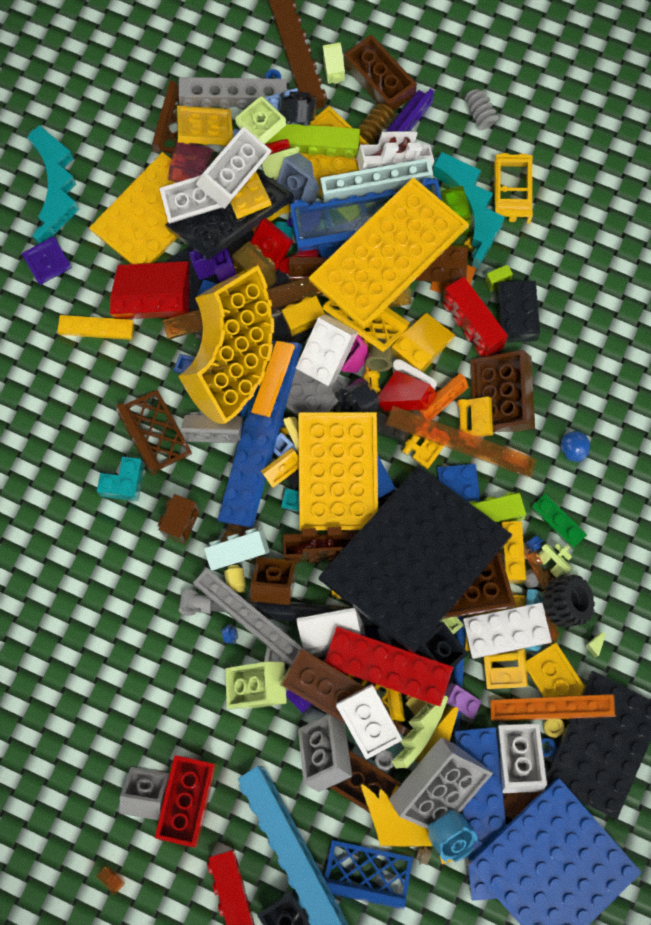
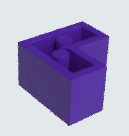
(219, 265)

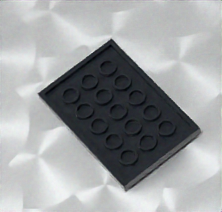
(219, 228)
(604, 754)

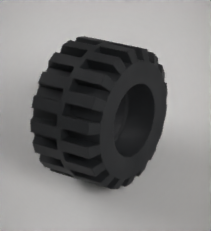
(569, 601)

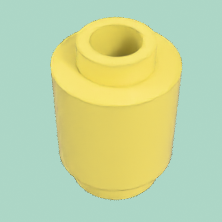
(235, 578)

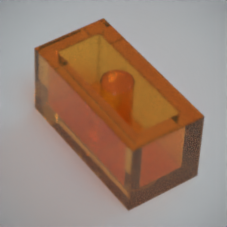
(110, 880)

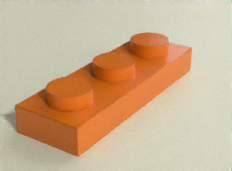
(445, 396)

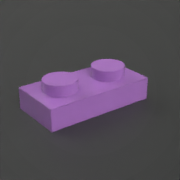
(463, 700)

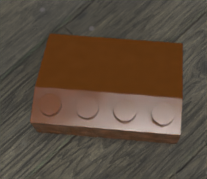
(509, 383)
(487, 593)

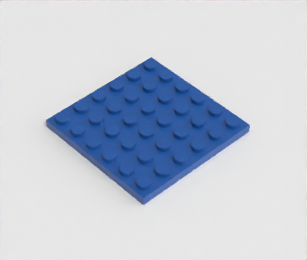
(554, 863)

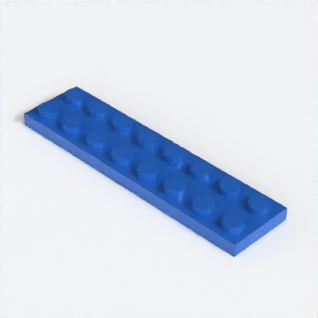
(486, 808)

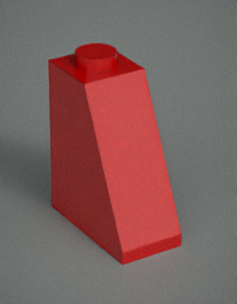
(406, 393)

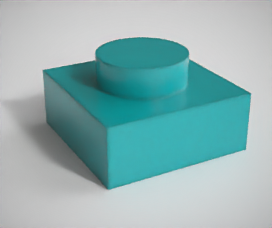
(291, 500)

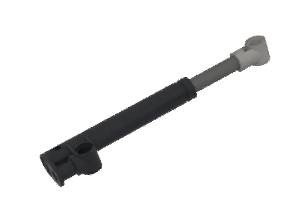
(193, 602)

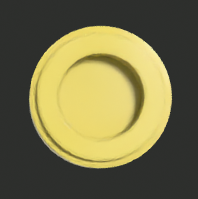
(553, 727)

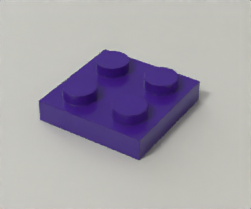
(46, 260)

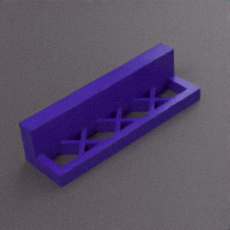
(412, 112)

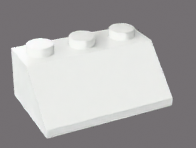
(186, 200)
(319, 629)

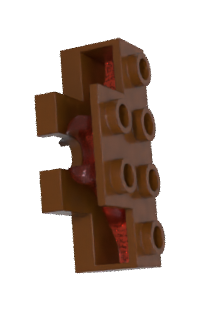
(314, 546)

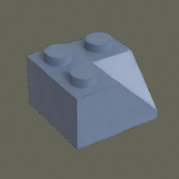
(298, 178)

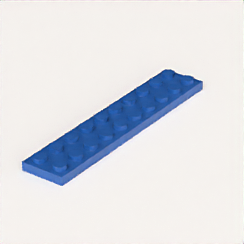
(255, 454)

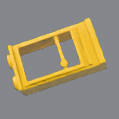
(513, 207)

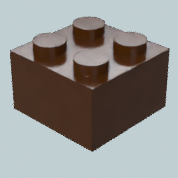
(178, 519)
(273, 580)

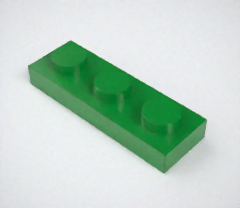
(558, 521)

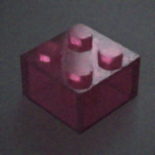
(189, 161)

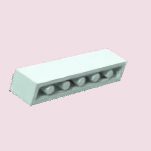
(374, 179)

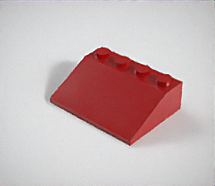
(150, 290)

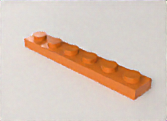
(553, 708)

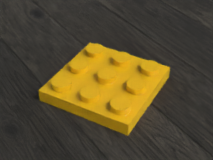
(204, 125)

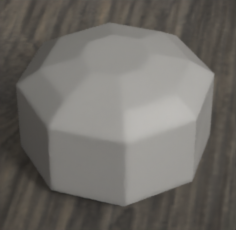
(531, 579)
(383, 760)

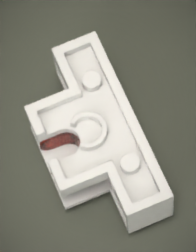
(393, 149)

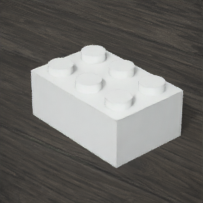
(327, 350)
(521, 758)

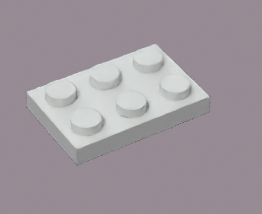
(369, 721)

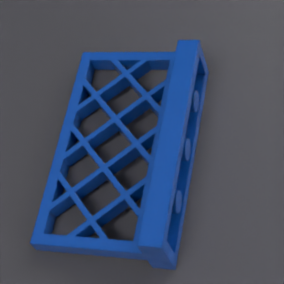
(363, 893)

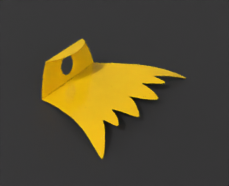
(391, 828)

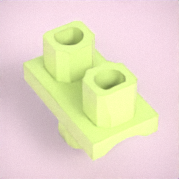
(561, 566)

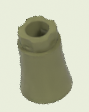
(379, 360)

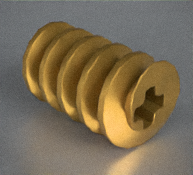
(376, 122)

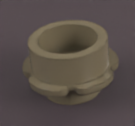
(424, 855)

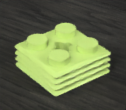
(261, 111)

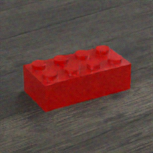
(474, 318)
(185, 801)

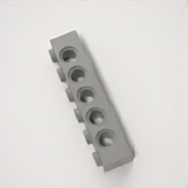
(224, 88)

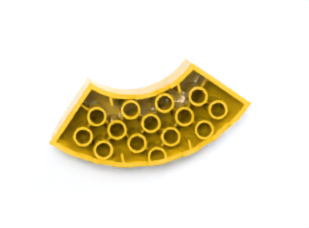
(233, 345)

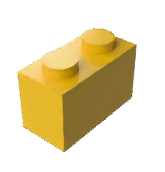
(302, 315)

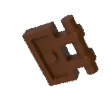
(304, 267)

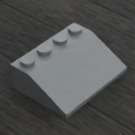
(439, 783)

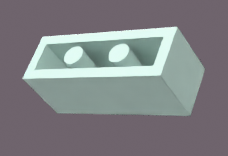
(236, 549)

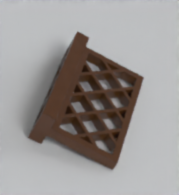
(165, 120)
(138, 438)

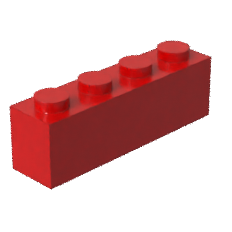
(230, 888)

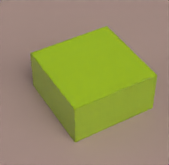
(501, 274)

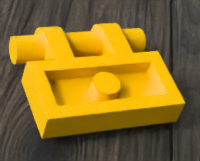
(425, 454)

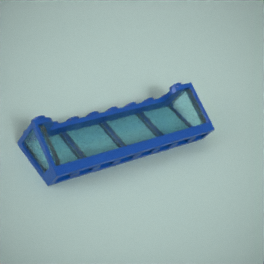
(338, 220)

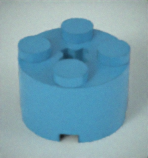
(452, 836)

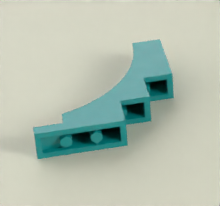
(58, 205)
(484, 221)

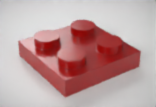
(272, 242)

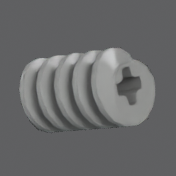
(481, 108)

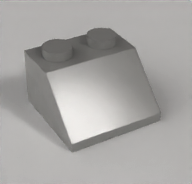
(143, 793)

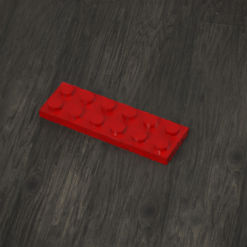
(389, 666)

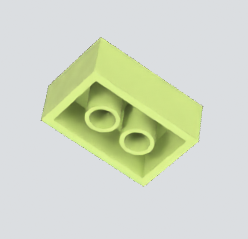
(255, 685)

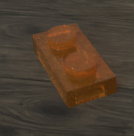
(535, 561)

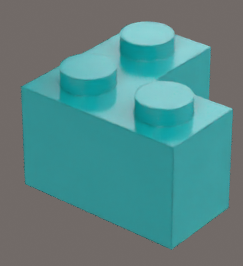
(126, 484)

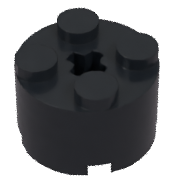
(298, 107)
(357, 397)

